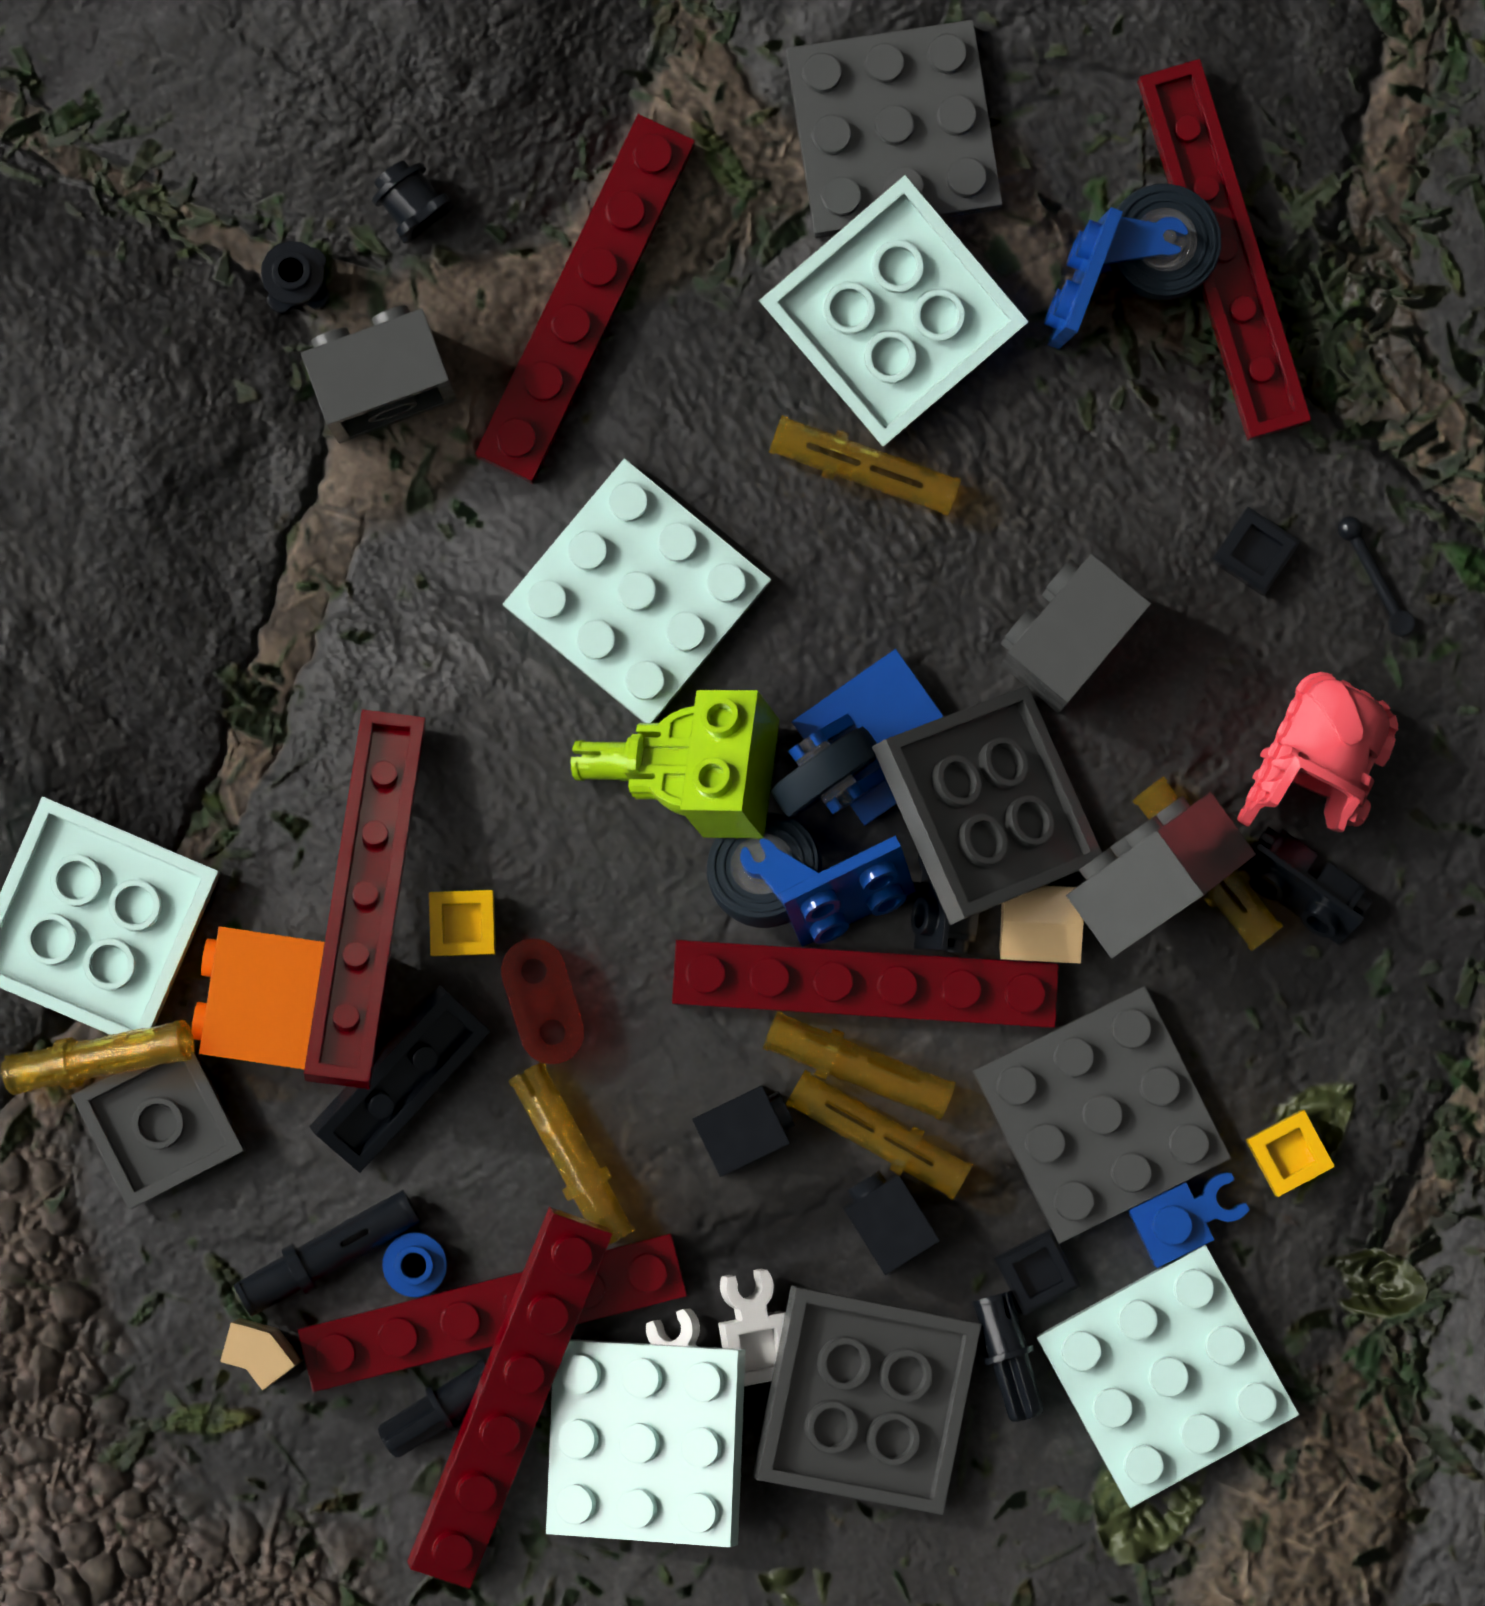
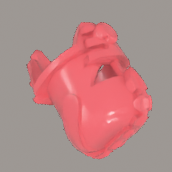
(1328, 748)

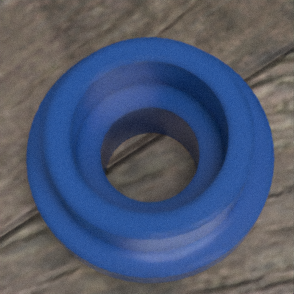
(435, 1264)

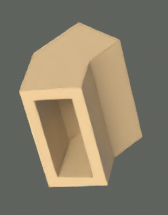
(1041, 927)
(260, 1351)

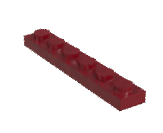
(1238, 288)
(585, 299)
(365, 900)
(865, 983)
(473, 1314)
(509, 1397)

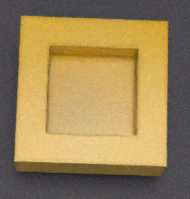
(462, 923)
(1290, 1153)

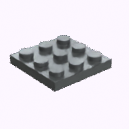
(889, 111)
(987, 803)
(1101, 1114)
(866, 1400)

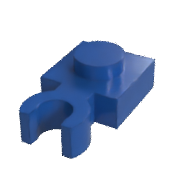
(1178, 1221)

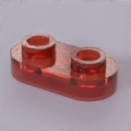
(543, 1001)

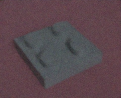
(158, 1127)

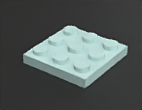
(893, 310)
(636, 592)
(97, 919)
(1167, 1375)
(646, 1443)

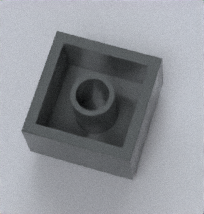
(377, 373)
(1074, 632)
(1158, 871)

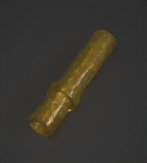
(791, 441)
(1256, 923)
(74, 1062)
(858, 1065)
(570, 1152)
(947, 1170)

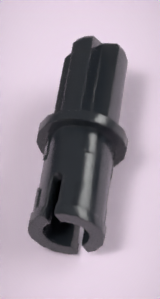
(1009, 1356)
(431, 1413)

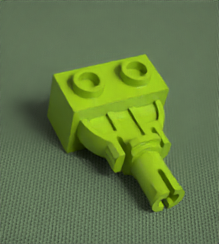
(697, 762)

